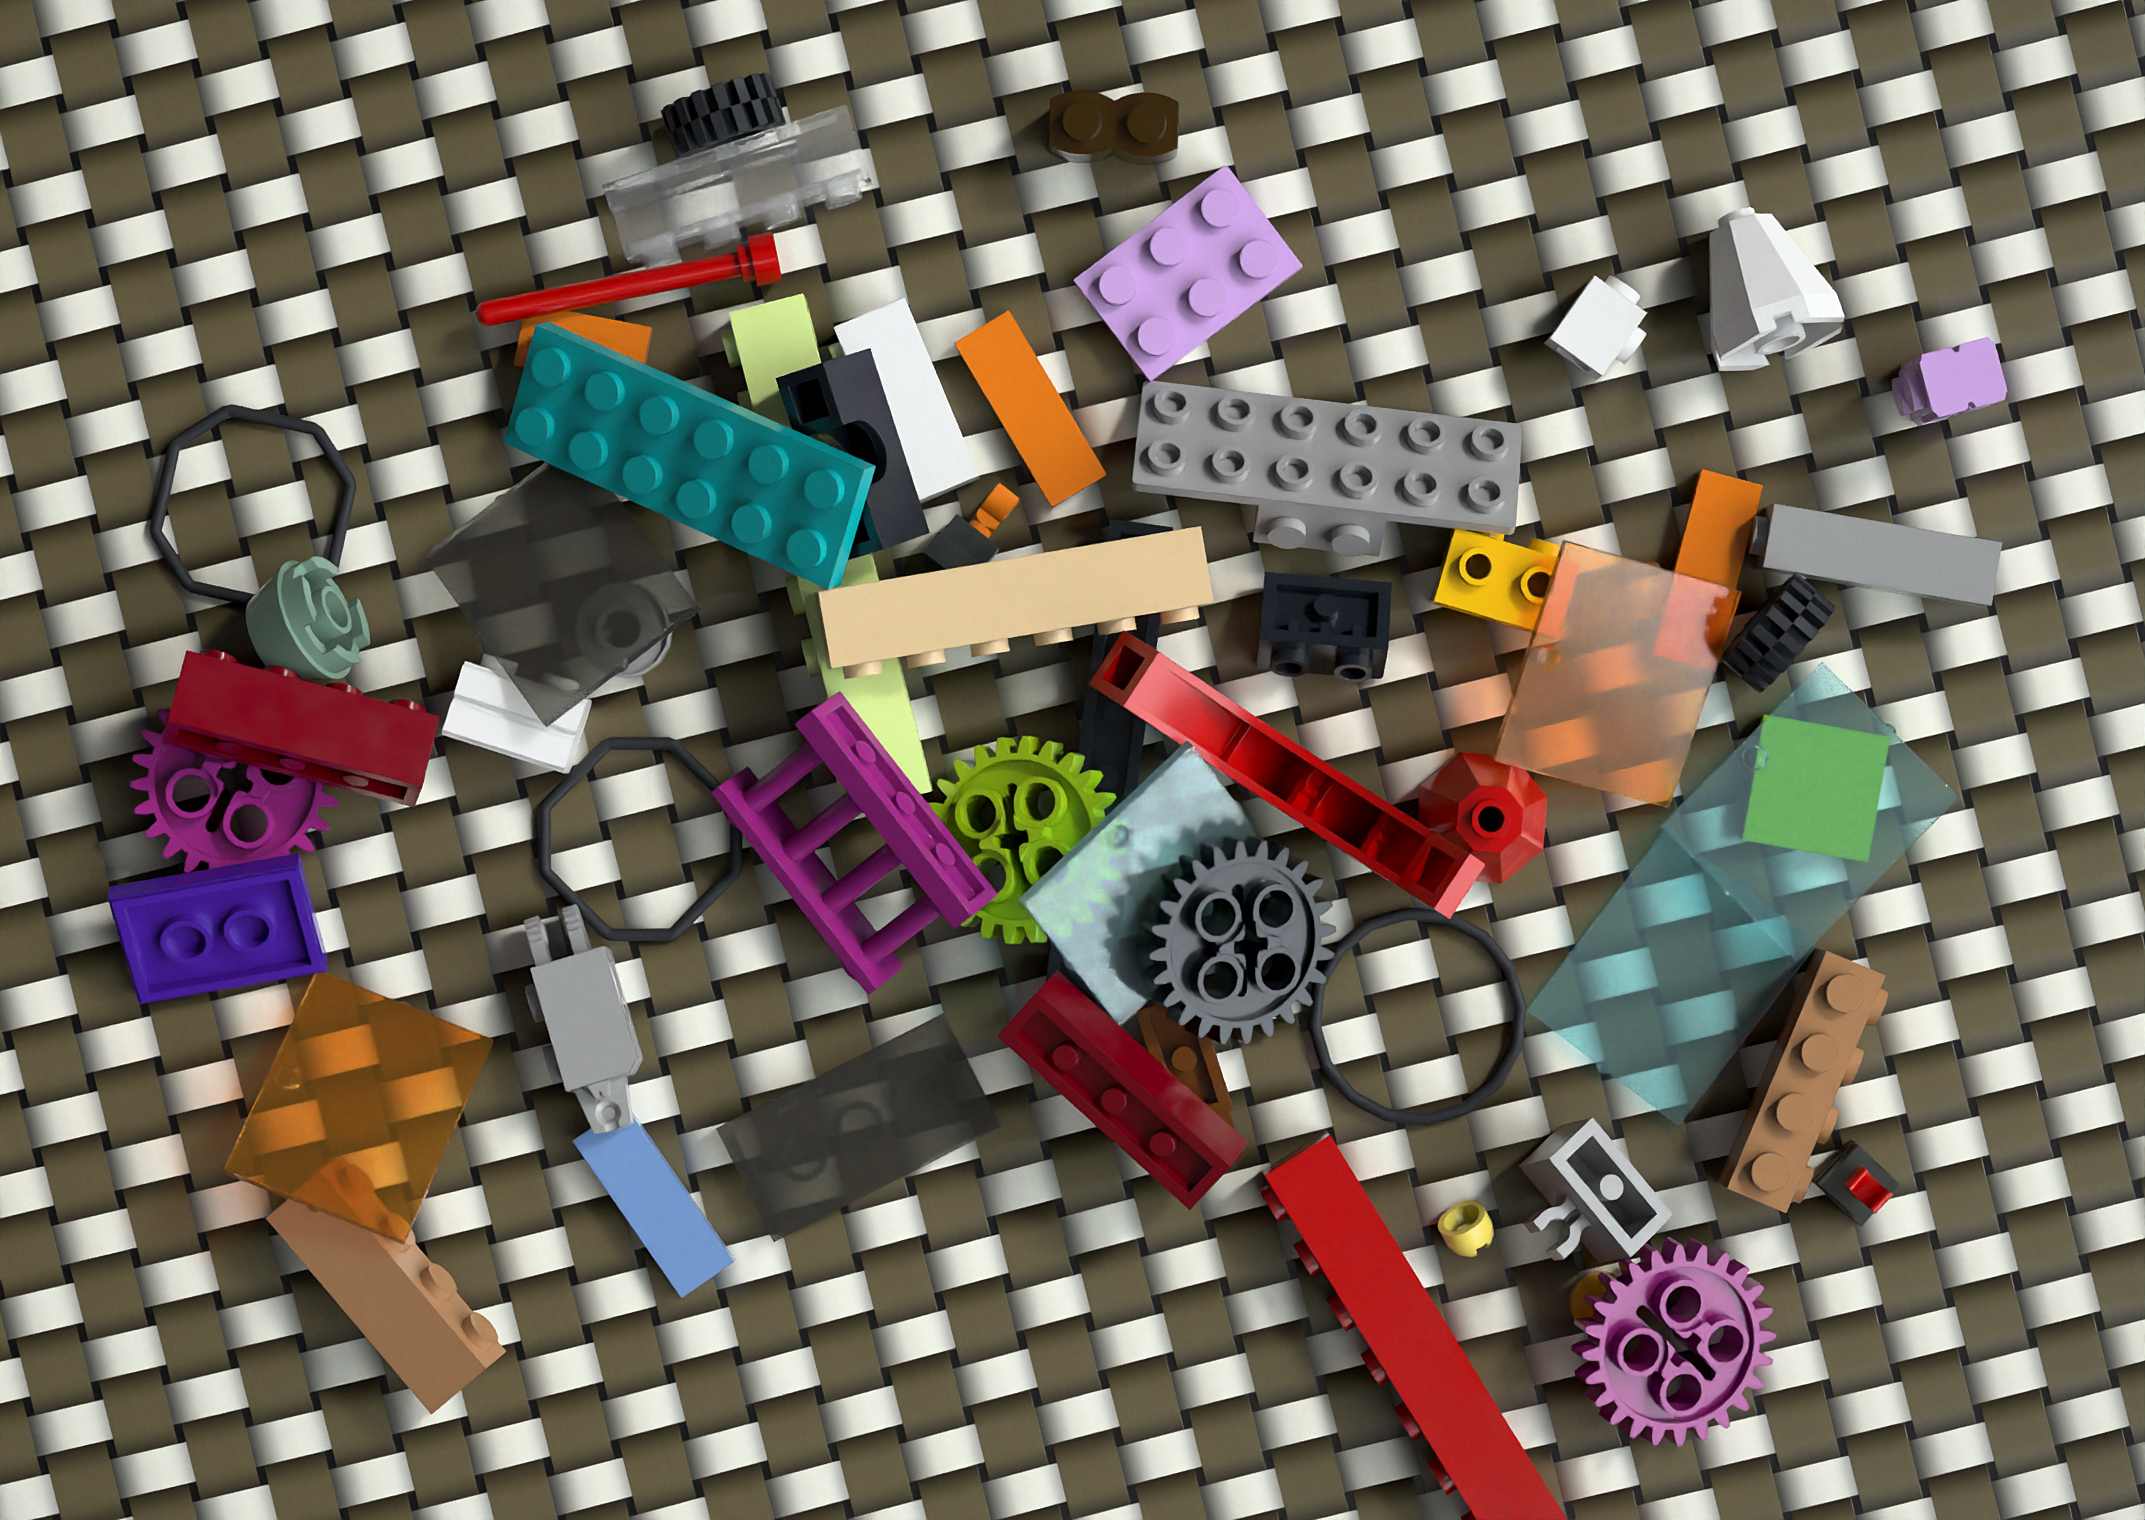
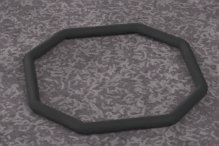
(259, 417)
(572, 898)

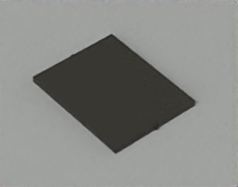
(560, 587)

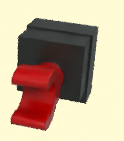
(1856, 1183)

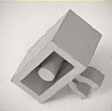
(1593, 1193)

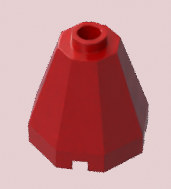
(1465, 786)

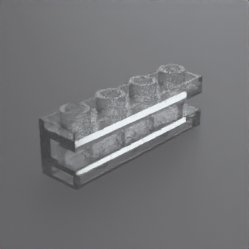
(738, 186)

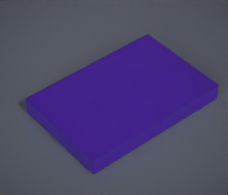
(218, 928)

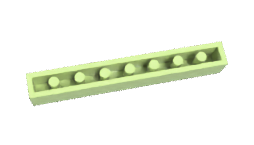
(769, 344)

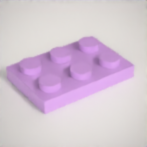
(1188, 273)

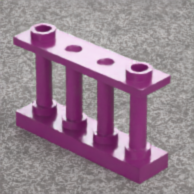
(894, 808)

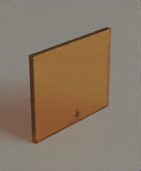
(1616, 674)
(359, 1107)

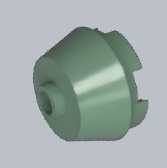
(306, 622)

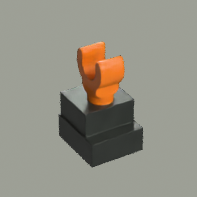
(969, 543)

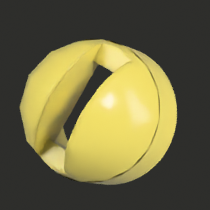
(1466, 1228)

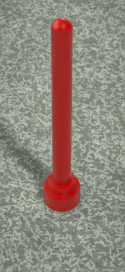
(752, 262)

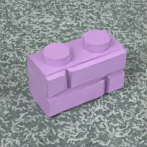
(1950, 382)

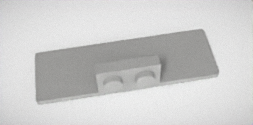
(1327, 468)

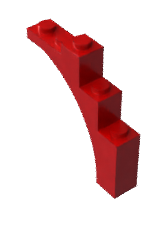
(1286, 775)

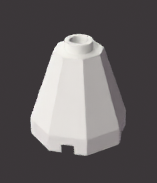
(1764, 294)

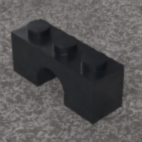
(849, 411)

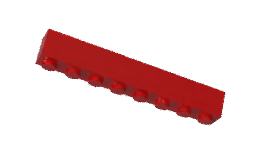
(1404, 1335)

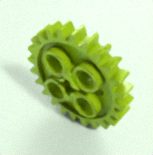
(1032, 770)

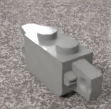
(586, 1021)

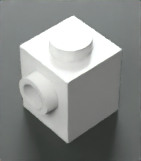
(1600, 327)

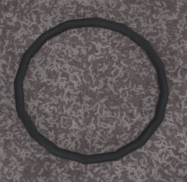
(1481, 1094)

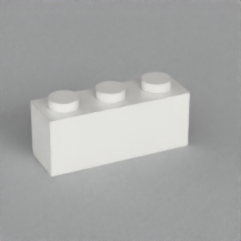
(915, 397)

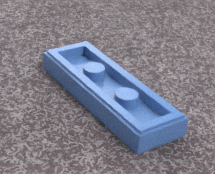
(656, 1205)

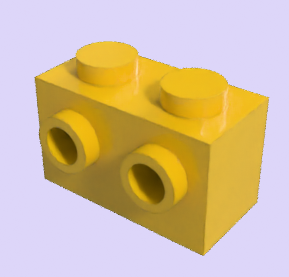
(1494, 577)

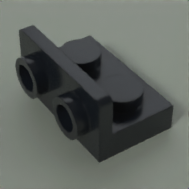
(1324, 626)

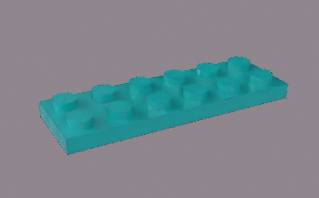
(689, 455)

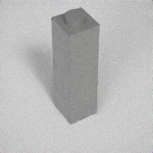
(1875, 555)

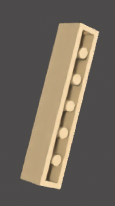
(1012, 599)

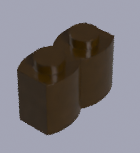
(1132, 128)

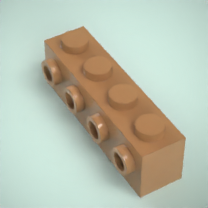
(1802, 1079)
(395, 1300)

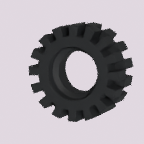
(722, 114)
(1777, 633)

